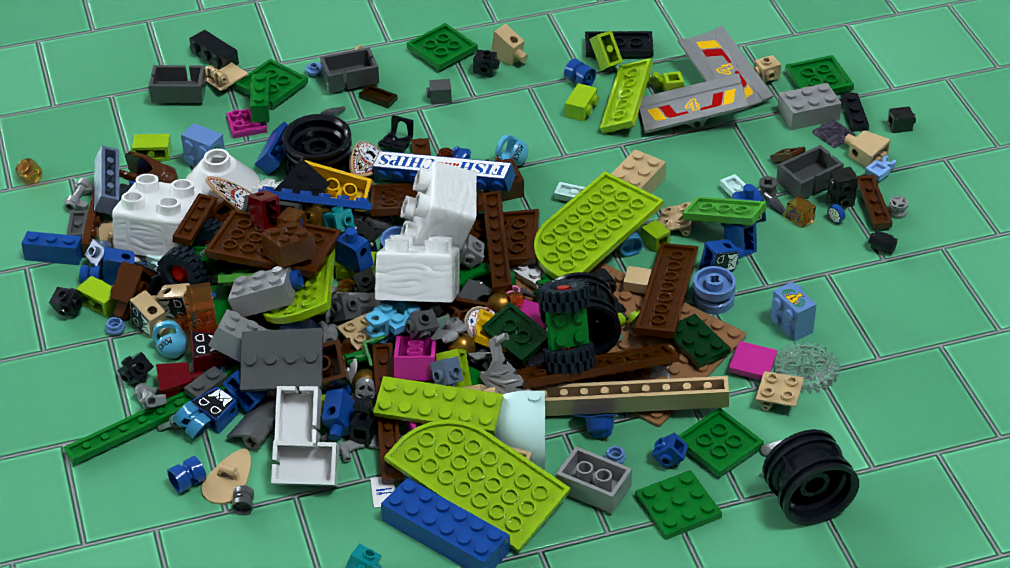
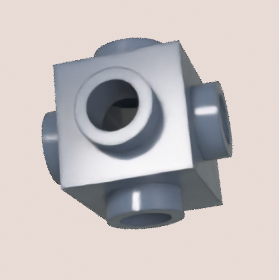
(96, 252)
(446, 371)

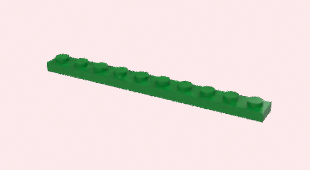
(129, 427)

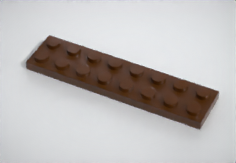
(667, 290)
(605, 364)

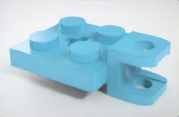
(389, 317)

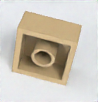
(636, 279)

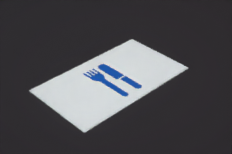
(380, 491)

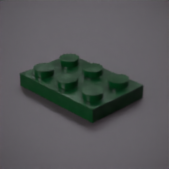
(524, 334)
(699, 342)

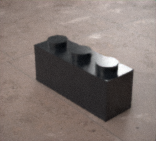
(213, 50)

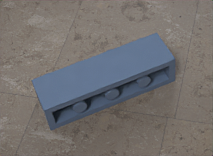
(106, 180)

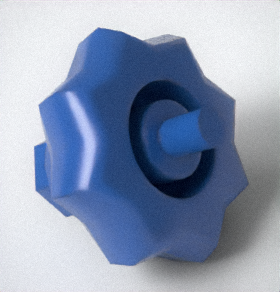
(461, 153)

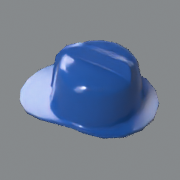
(599, 425)

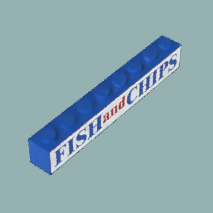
(404, 167)

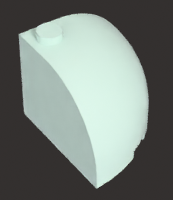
(523, 423)

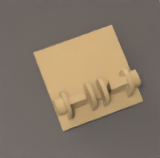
(224, 77)
(673, 219)
(356, 331)
(779, 390)

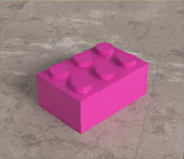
(413, 358)

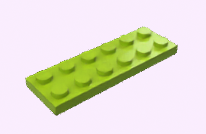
(626, 96)
(434, 402)

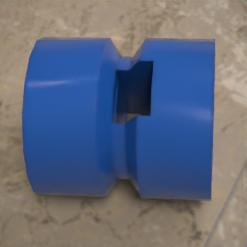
(579, 72)
(189, 473)

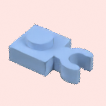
(880, 169)

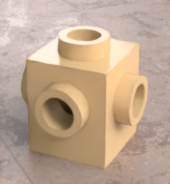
(768, 68)

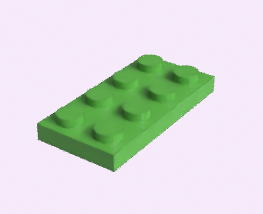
(724, 210)
(230, 274)

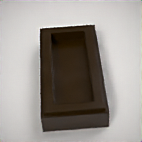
(378, 96)

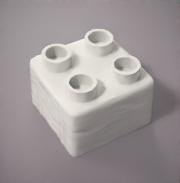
(442, 205)
(151, 214)
(417, 271)

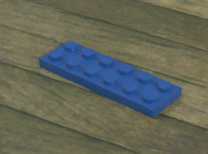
(322, 198)

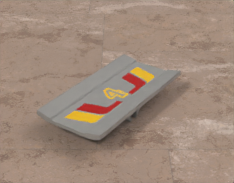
(718, 56)
(693, 103)

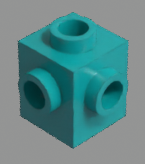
(339, 219)
(364, 558)

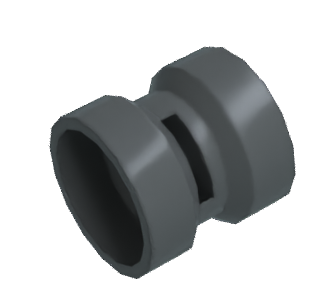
(243, 499)

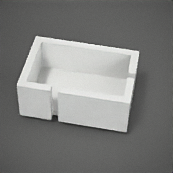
(298, 414)
(305, 464)

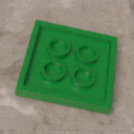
(442, 46)
(818, 72)
(283, 81)
(720, 442)
(678, 504)

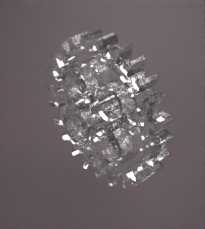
(810, 363)

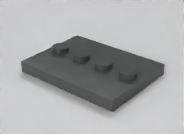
(281, 359)

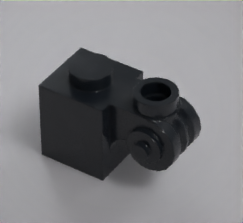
(364, 423)

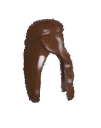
(143, 164)

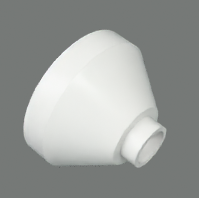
(221, 164)

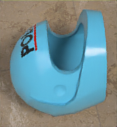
(515, 149)
(173, 344)

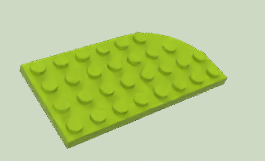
(592, 225)
(308, 301)
(480, 476)

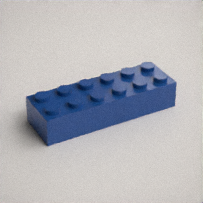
(444, 526)

